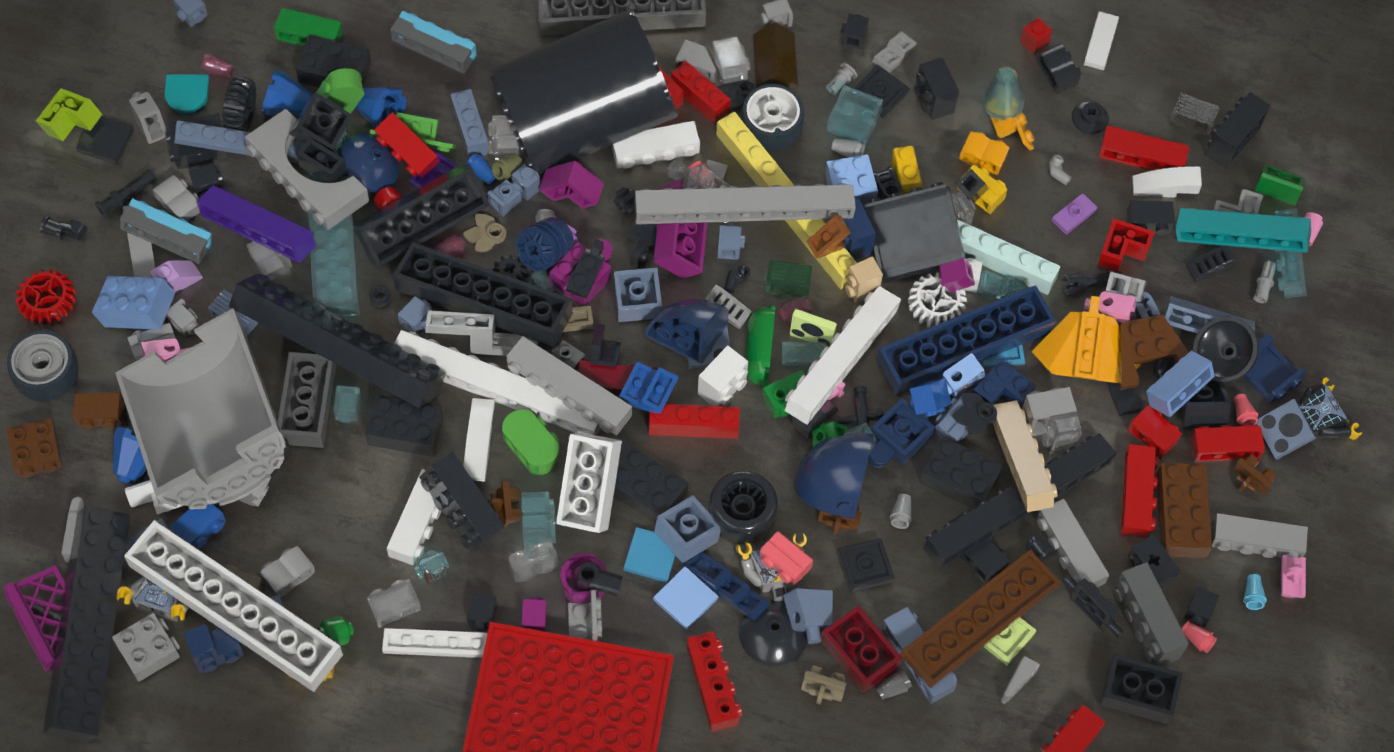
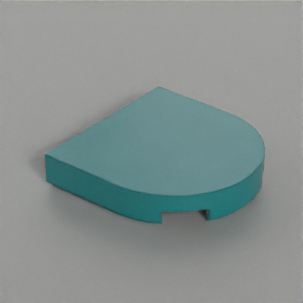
(186, 92)

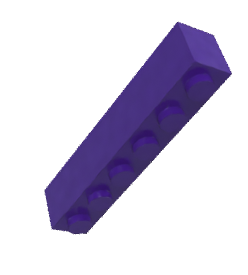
(256, 223)

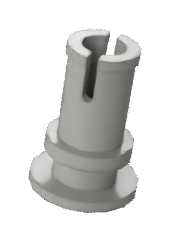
(843, 76)

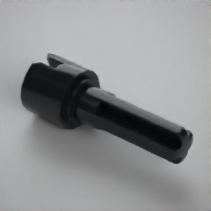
(1080, 282)

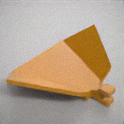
(1083, 346)

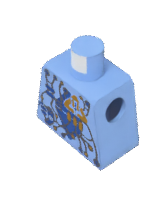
(964, 376)

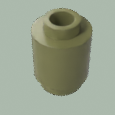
(506, 166)

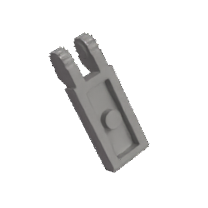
(75, 506)

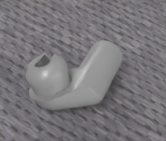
(1055, 169)

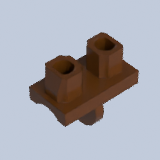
(1251, 478)
(502, 501)
(840, 522)

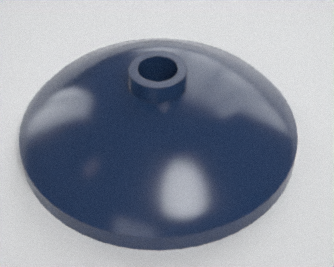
(369, 162)

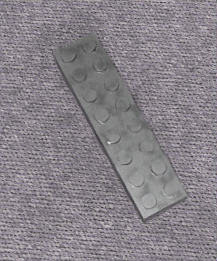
(570, 16)

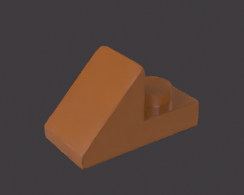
(829, 237)

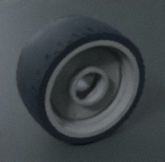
(38, 351)

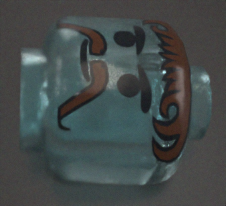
(431, 566)

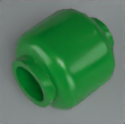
(337, 629)

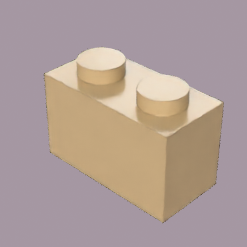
(863, 279)

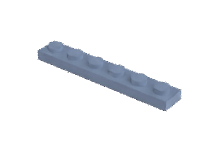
(220, 139)

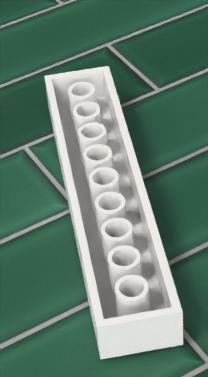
(234, 606)

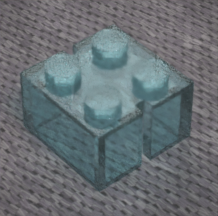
(856, 115)
(537, 518)

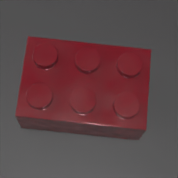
(861, 649)

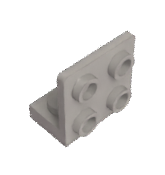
(586, 619)

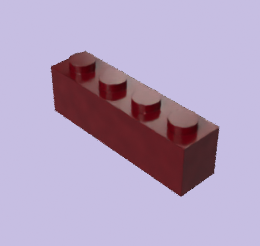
(609, 378)

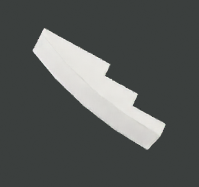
(479, 438)

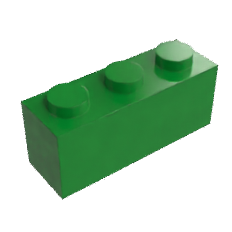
(297, 26)

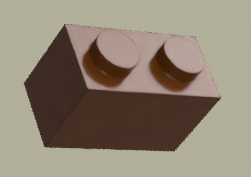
(99, 410)

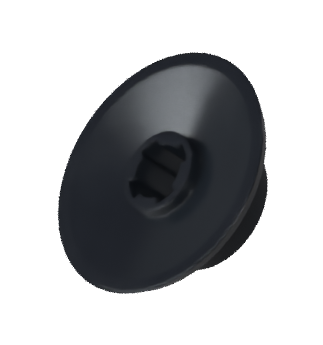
(1087, 123)

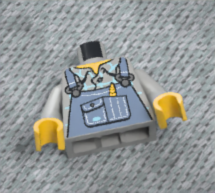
(763, 577)
(153, 599)

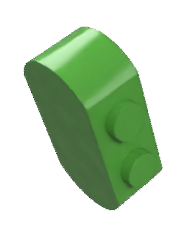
(343, 88)
(531, 441)

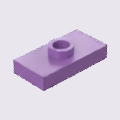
(1074, 214)

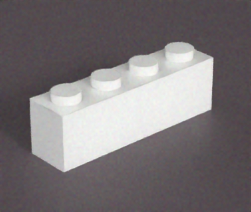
(657, 145)
(413, 525)

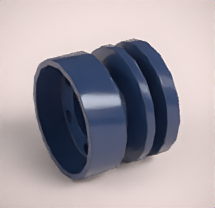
(544, 243)

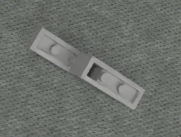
(479, 327)

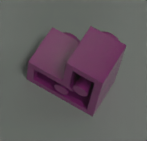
(572, 182)

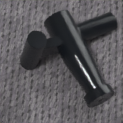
(861, 410)

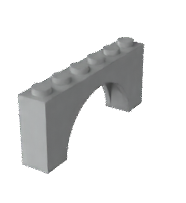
(325, 201)

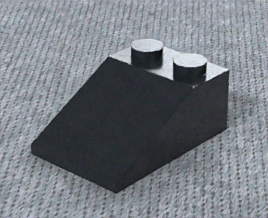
(1207, 407)

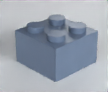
(637, 294)
(687, 529)

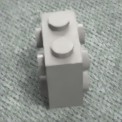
(147, 646)

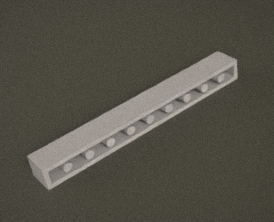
(744, 204)

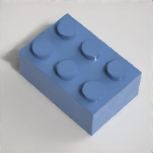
(133, 302)

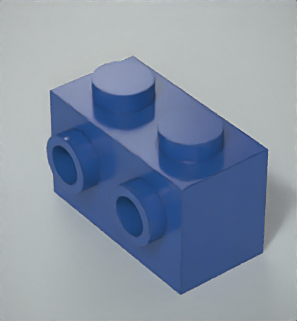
(930, 397)
(199, 525)

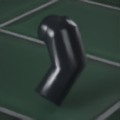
(734, 276)
(1161, 366)

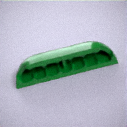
(759, 344)

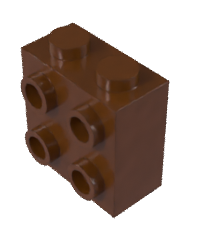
(34, 448)

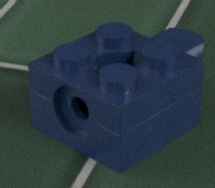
(899, 435)

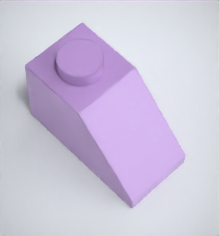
(177, 274)

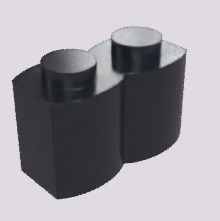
(1059, 68)

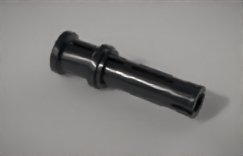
(118, 198)

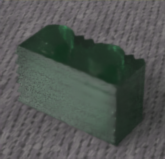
(788, 278)

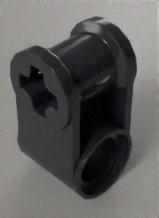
(887, 183)

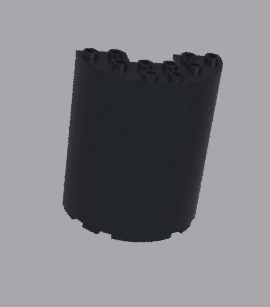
(583, 92)

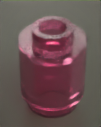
(452, 246)
(788, 307)

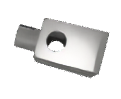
(144, 107)

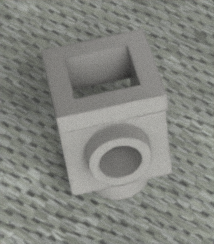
(778, 12)
(182, 318)

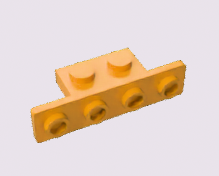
(1010, 125)

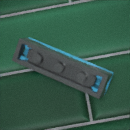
(433, 41)
(166, 231)

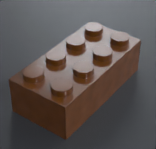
(1184, 510)

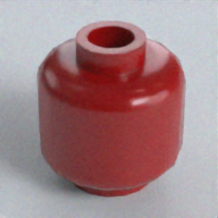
(386, 197)

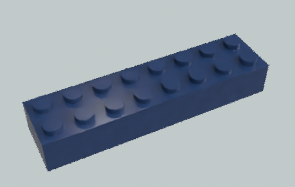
(981, 332)

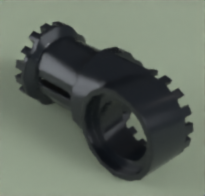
(72, 229)

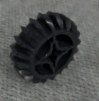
(239, 104)

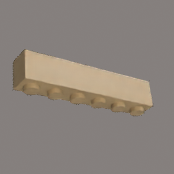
(1023, 457)

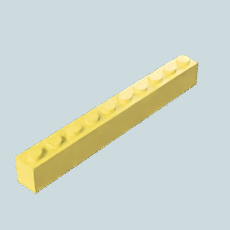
(767, 173)

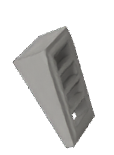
(723, 297)
(1025, 671)

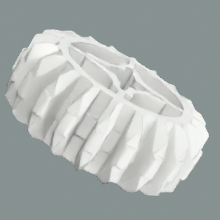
(924, 292)

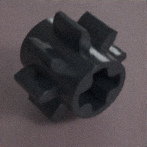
(625, 200)

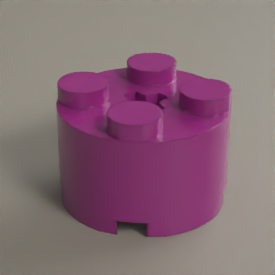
(568, 571)

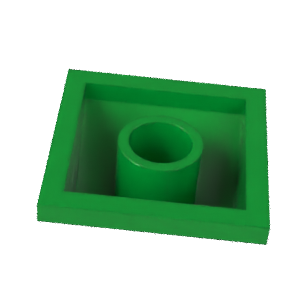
(1280, 184)

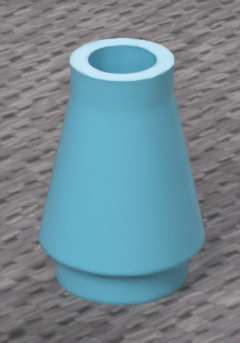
(1254, 593)

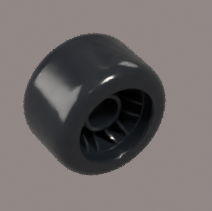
(743, 492)

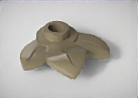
(482, 233)

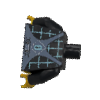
(1325, 413)

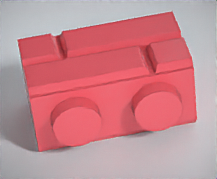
(785, 558)

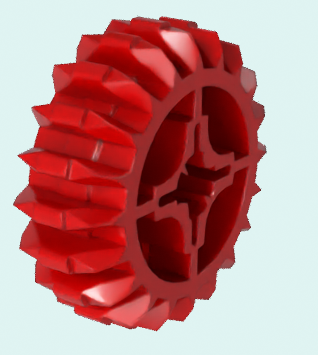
(43, 289)

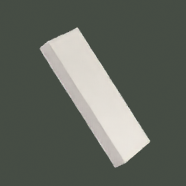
(1101, 40)

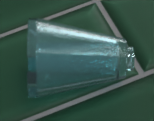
(1004, 95)

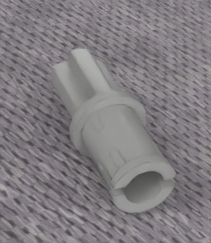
(1265, 282)

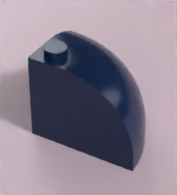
(689, 327)
(834, 473)

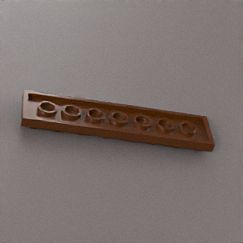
(980, 619)

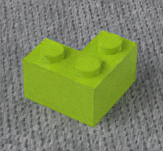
(65, 112)

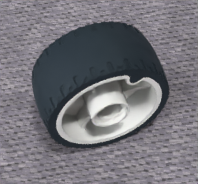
(773, 116)

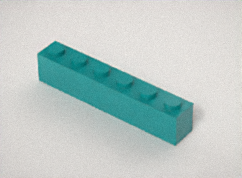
(1244, 230)

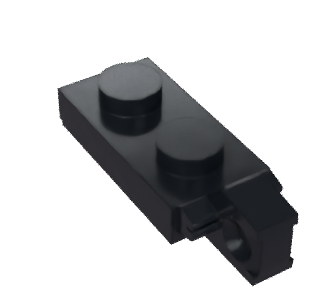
(586, 270)

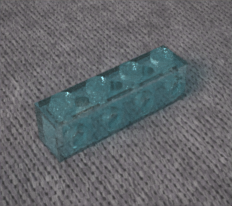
(1291, 266)

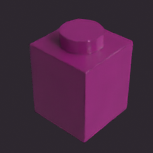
(956, 275)
(534, 614)

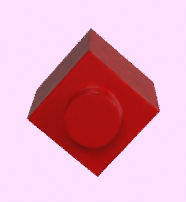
(1036, 36)

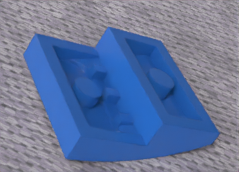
(648, 388)

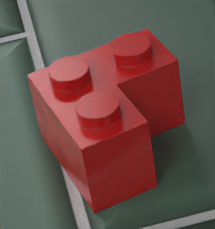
(1124, 240)

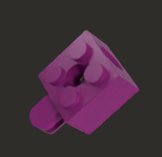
(564, 269)

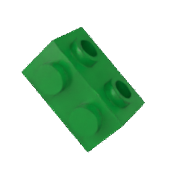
(775, 393)

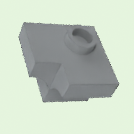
(1126, 285)

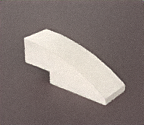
(1167, 182)

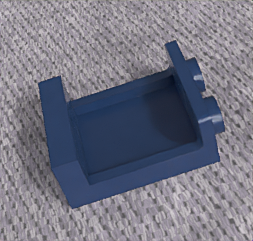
(1272, 372)

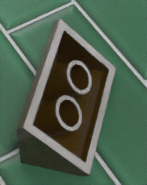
(775, 56)

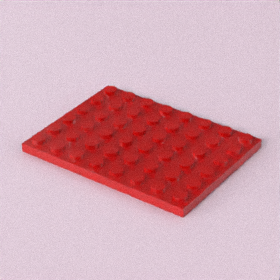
(566, 694)

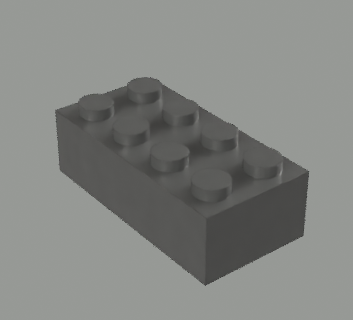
(306, 399)
(1150, 615)

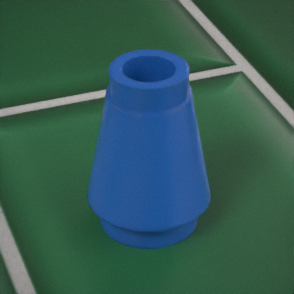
(481, 168)

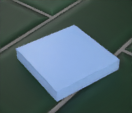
(685, 598)

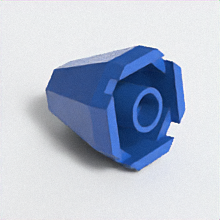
(284, 94)
(380, 103)
(127, 457)

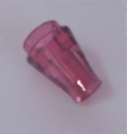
(214, 65)

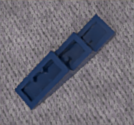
(726, 585)

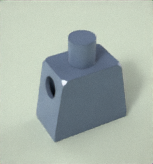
(810, 611)

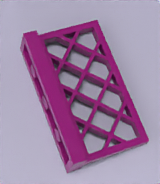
(28, 620)

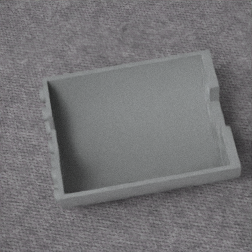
(204, 418)

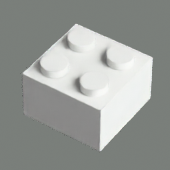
(723, 378)

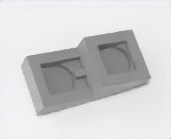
(895, 52)

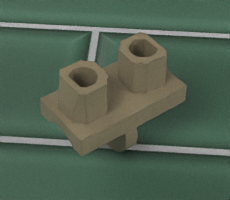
(823, 686)

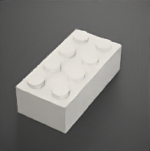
(588, 482)

